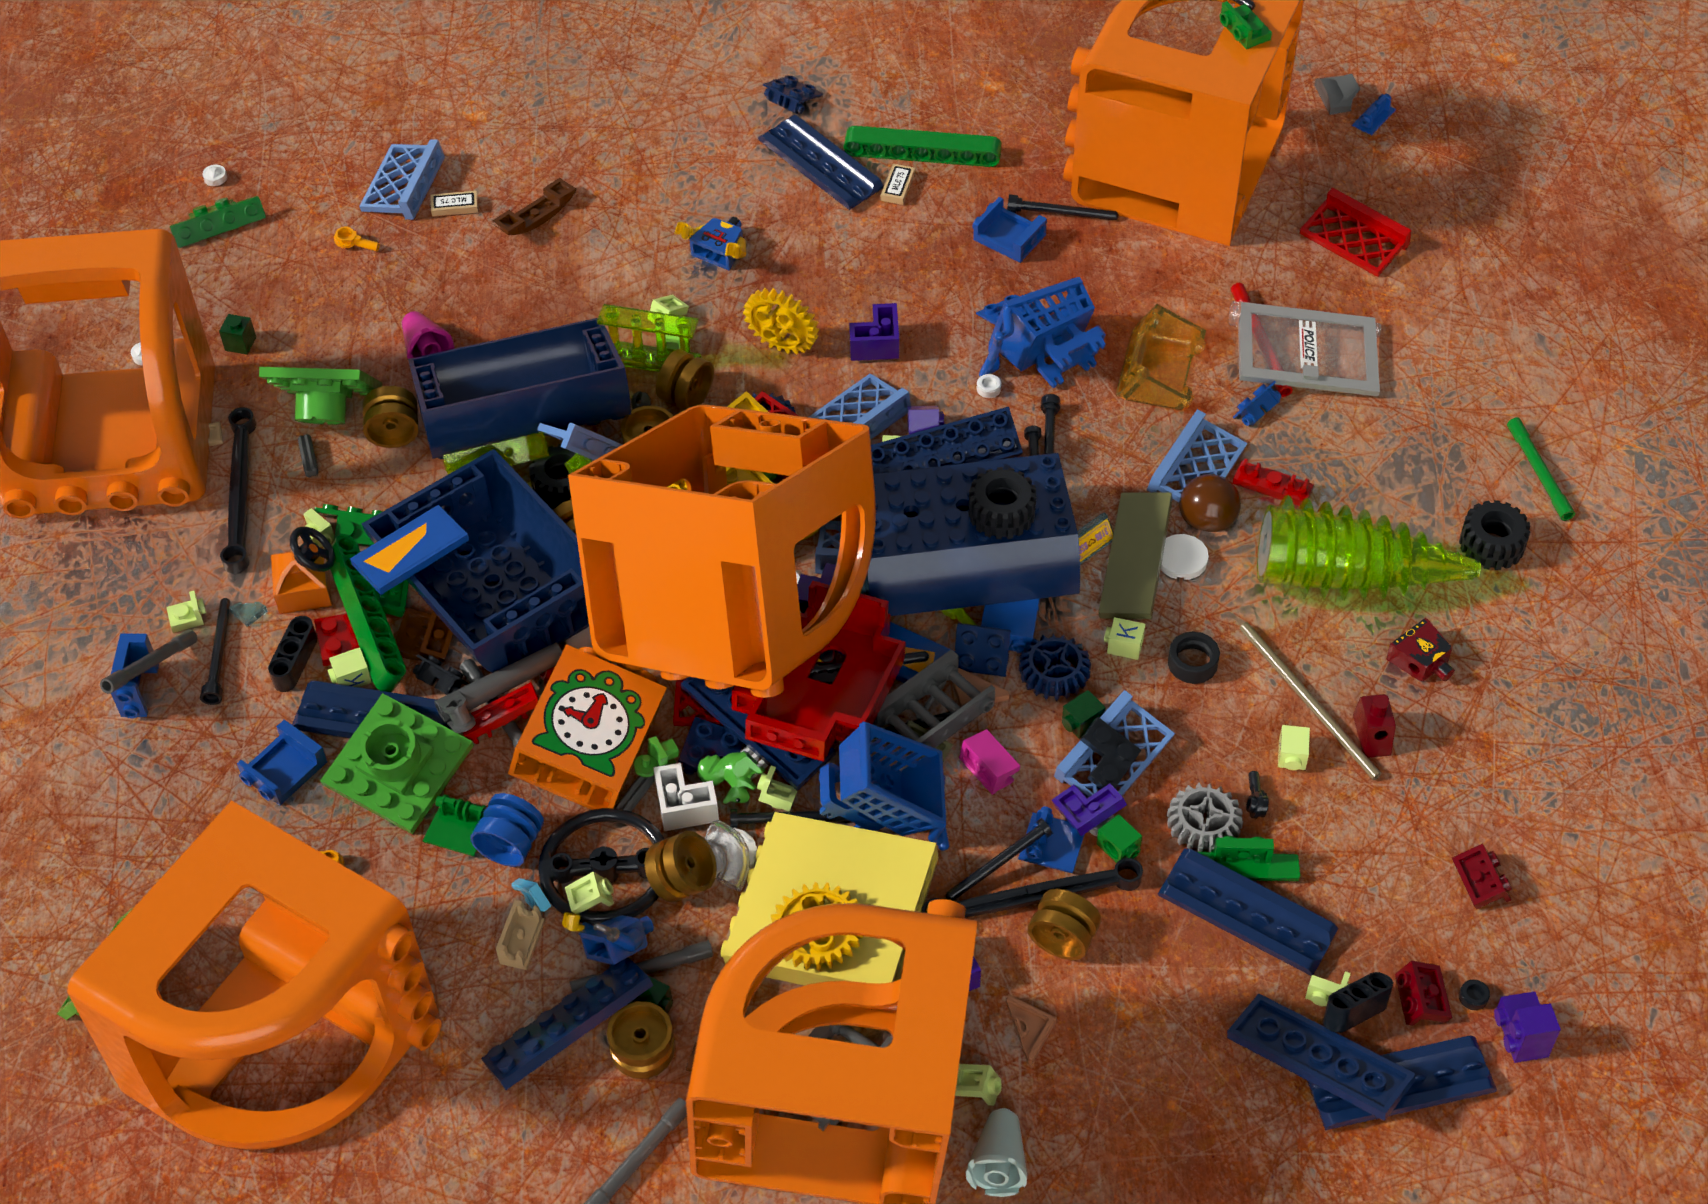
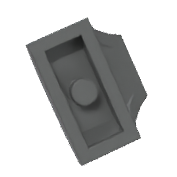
(1337, 92)

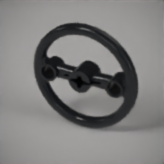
(601, 861)

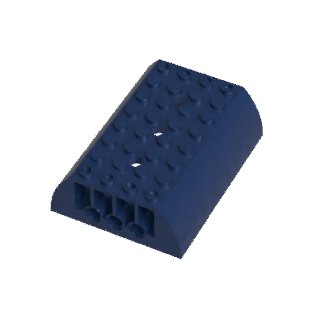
(517, 383)
(510, 542)
(942, 558)

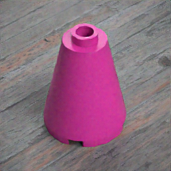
(424, 336)

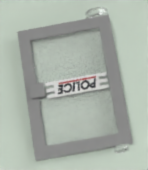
(1307, 348)

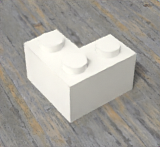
(681, 803)

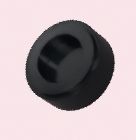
(1474, 994)

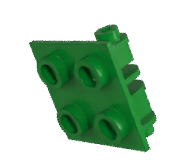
(454, 824)

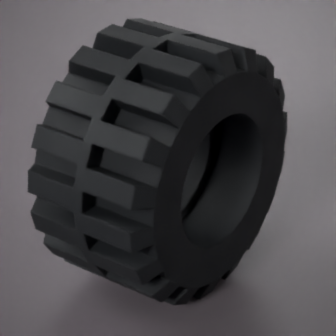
(544, 474)
(1006, 487)
(1499, 520)

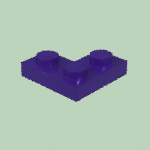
(1088, 812)

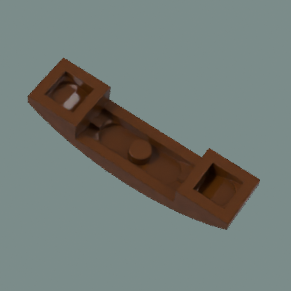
(538, 212)

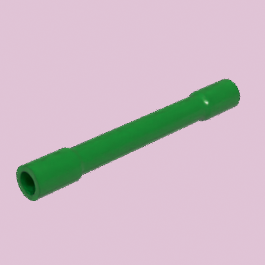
(1557, 498)

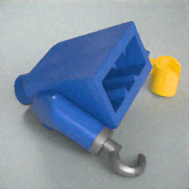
(611, 939)

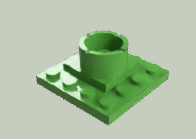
(319, 391)
(397, 763)

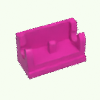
(988, 761)

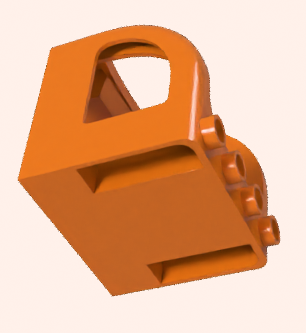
(1176, 130)
(105, 433)
(709, 571)
(310, 952)
(766, 1066)

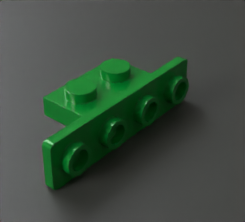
(217, 219)
(349, 521)
(1255, 859)

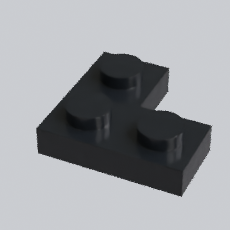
(1115, 752)

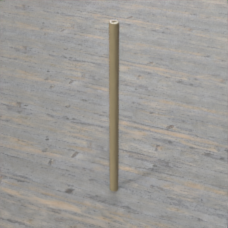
(1310, 701)

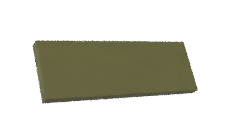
(1136, 556)

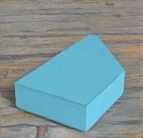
(532, 893)

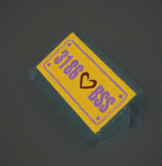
(1094, 536)

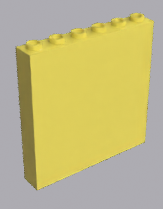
(865, 862)

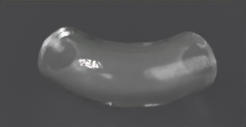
(733, 852)

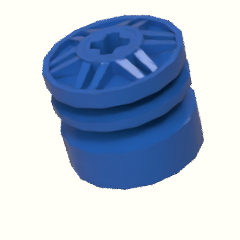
(507, 829)

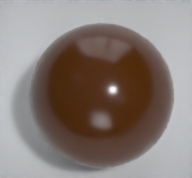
(1210, 503)

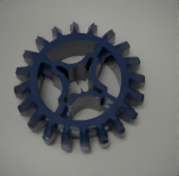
(1058, 675)

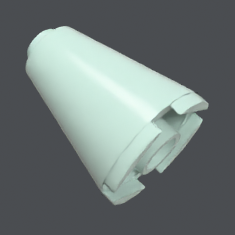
(999, 1156)

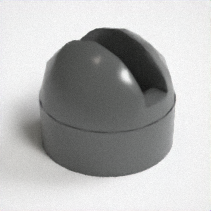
(644, 397)

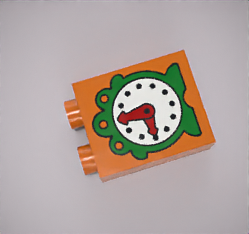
(587, 729)

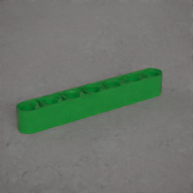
(922, 146)
(367, 617)

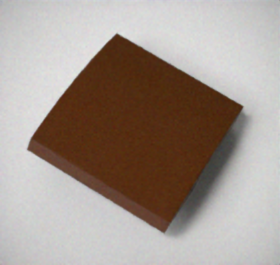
(423, 635)

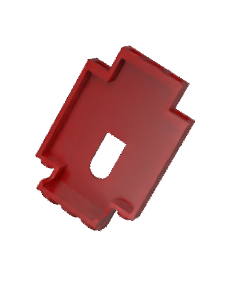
(815, 713)

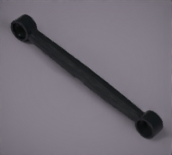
(238, 490)
(1033, 893)

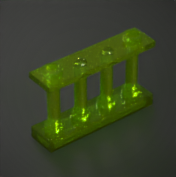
(644, 356)
(511, 450)

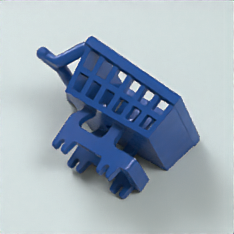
(1051, 336)
(881, 794)

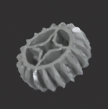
(1187, 815)

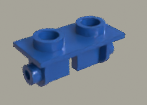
(1375, 115)
(1264, 397)

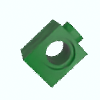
(1119, 839)

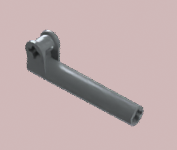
(456, 706)

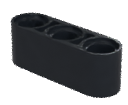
(292, 653)
(1357, 1002)

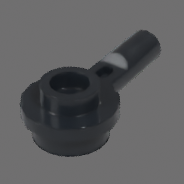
(1259, 801)

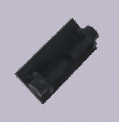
(431, 669)

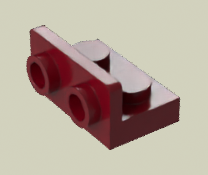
(1481, 877)
(1422, 993)

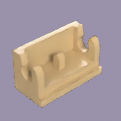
(519, 936)

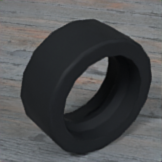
(1197, 641)

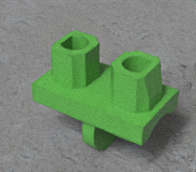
(658, 755)

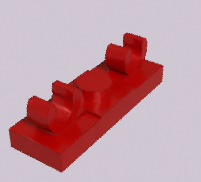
(1272, 482)
(502, 711)

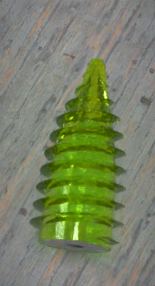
(1349, 553)

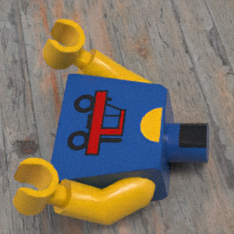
(715, 241)

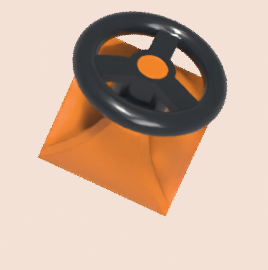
(302, 575)

